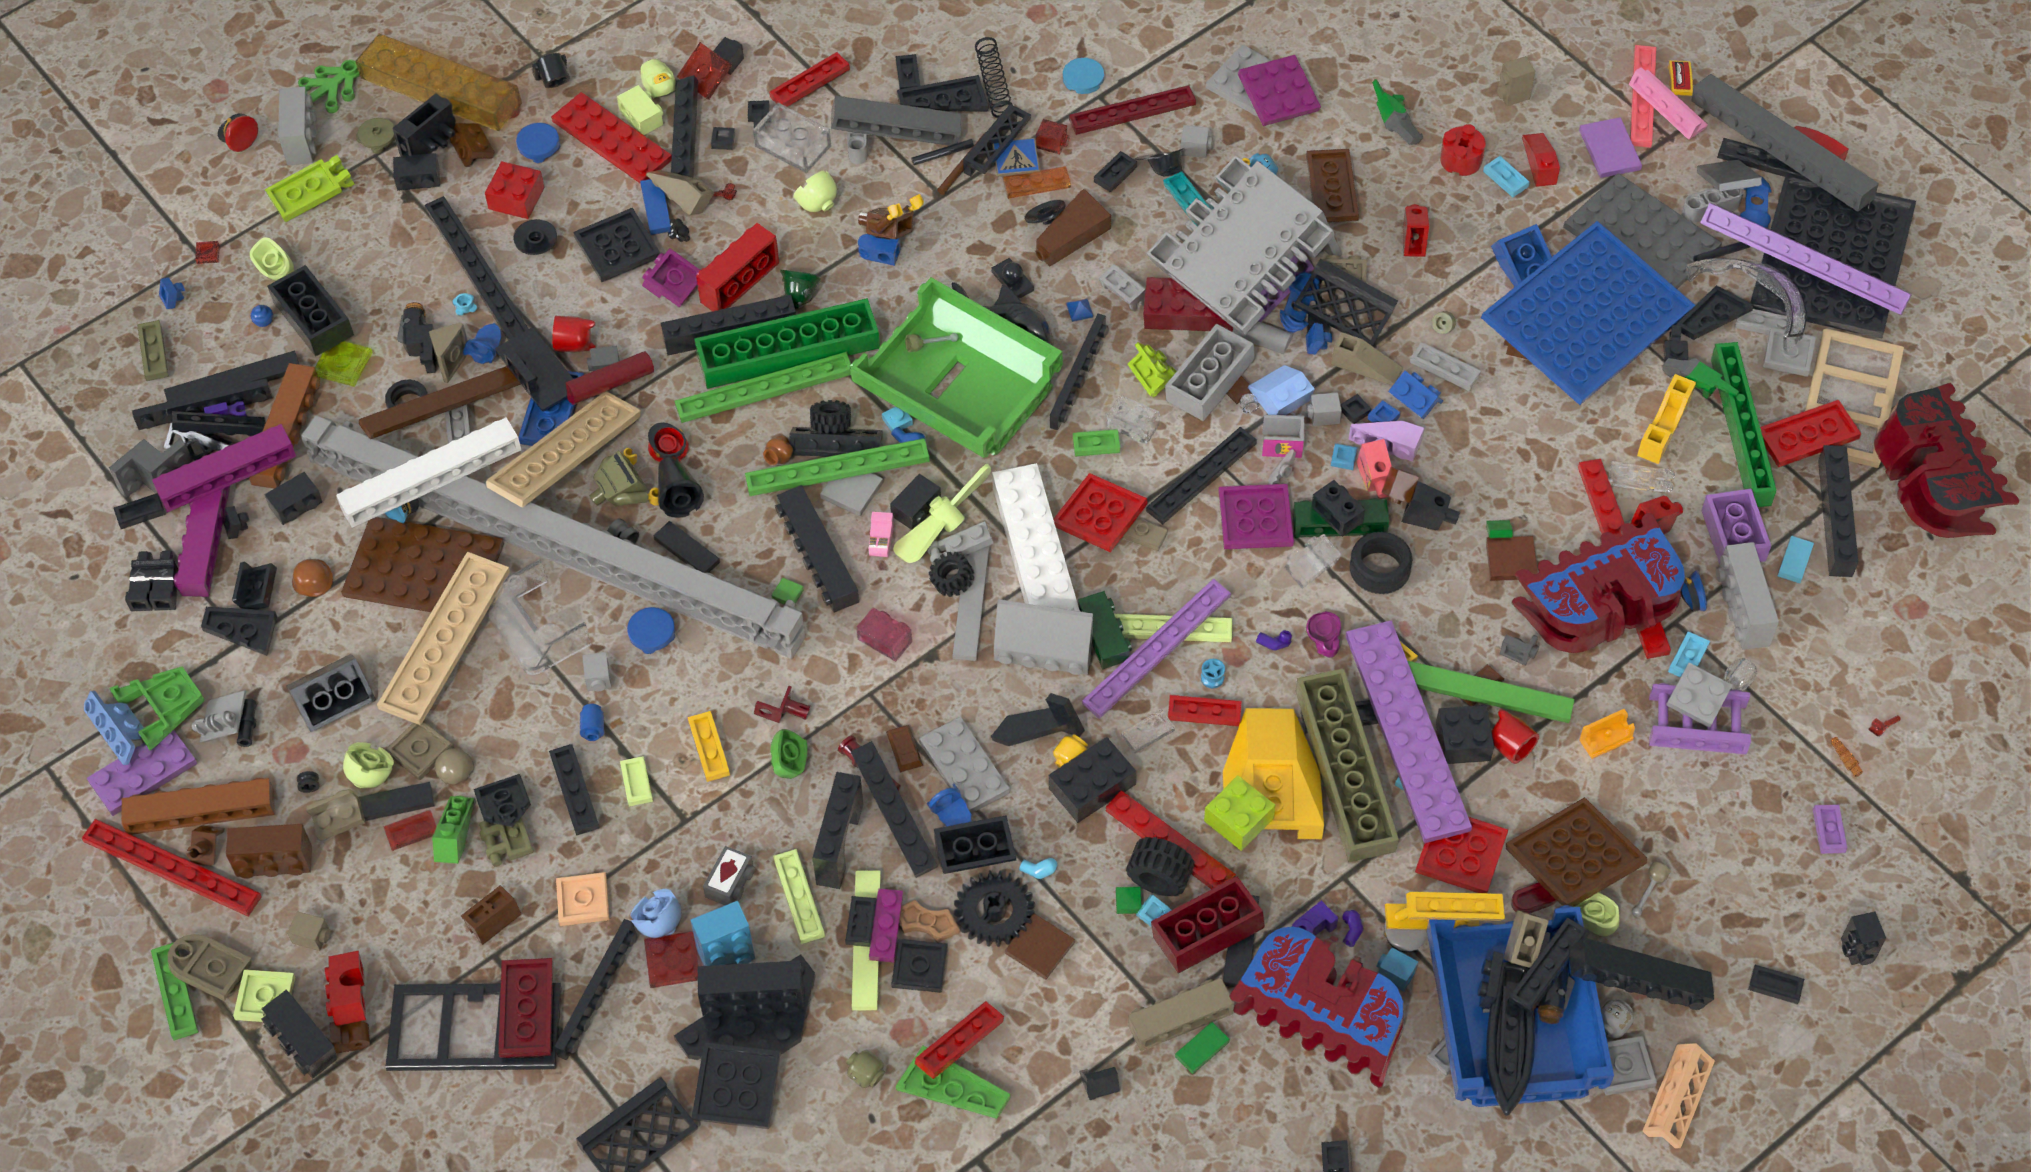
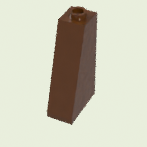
(1073, 228)

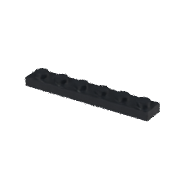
(684, 126)
(1076, 376)
(161, 413)
(894, 809)
(592, 996)

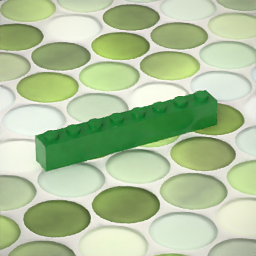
(1744, 425)

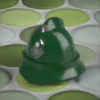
(799, 286)

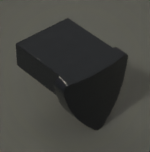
(1100, 1082)

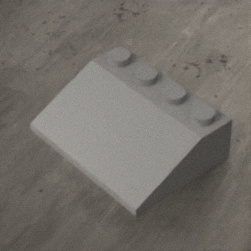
(1043, 637)

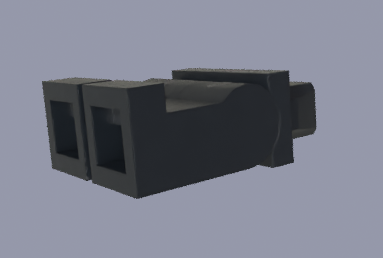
(152, 582)

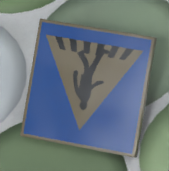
(1018, 158)

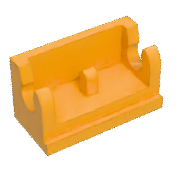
(1607, 734)

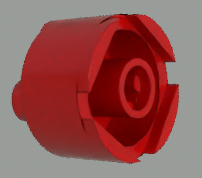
(1462, 150)

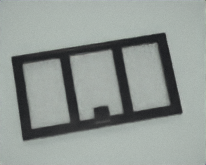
(455, 1029)

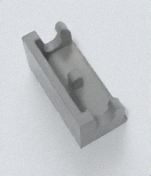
(1123, 286)

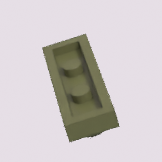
(152, 350)

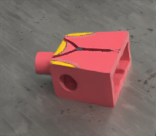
(1374, 466)

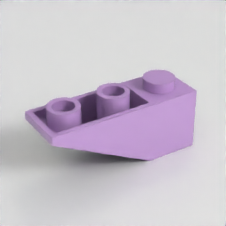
(1399, 436)

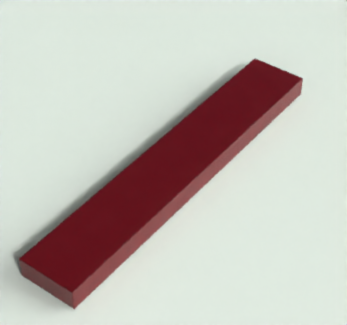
(1132, 109)

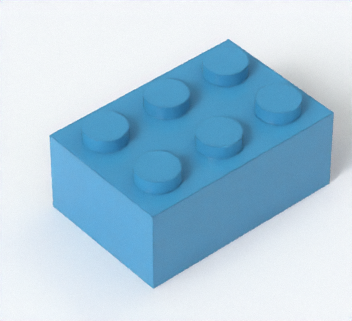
(723, 936)

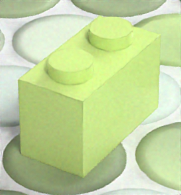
(640, 110)

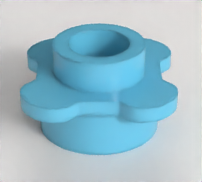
(466, 300)

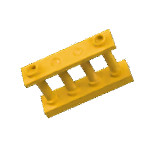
(1461, 907)

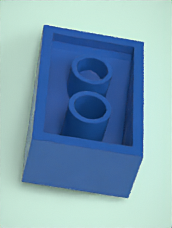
(1521, 253)

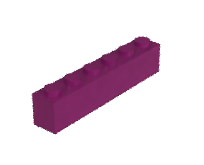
(224, 468)
(201, 544)

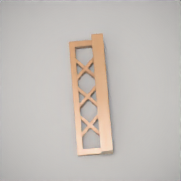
(1676, 1089)

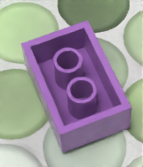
(1735, 520)

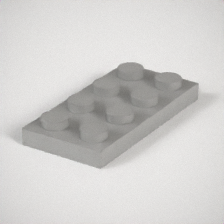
(964, 763)

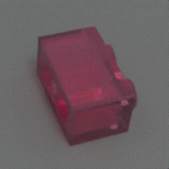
(884, 634)

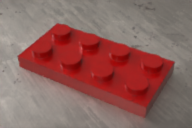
(1808, 433)

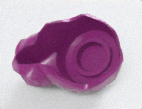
(1325, 631)

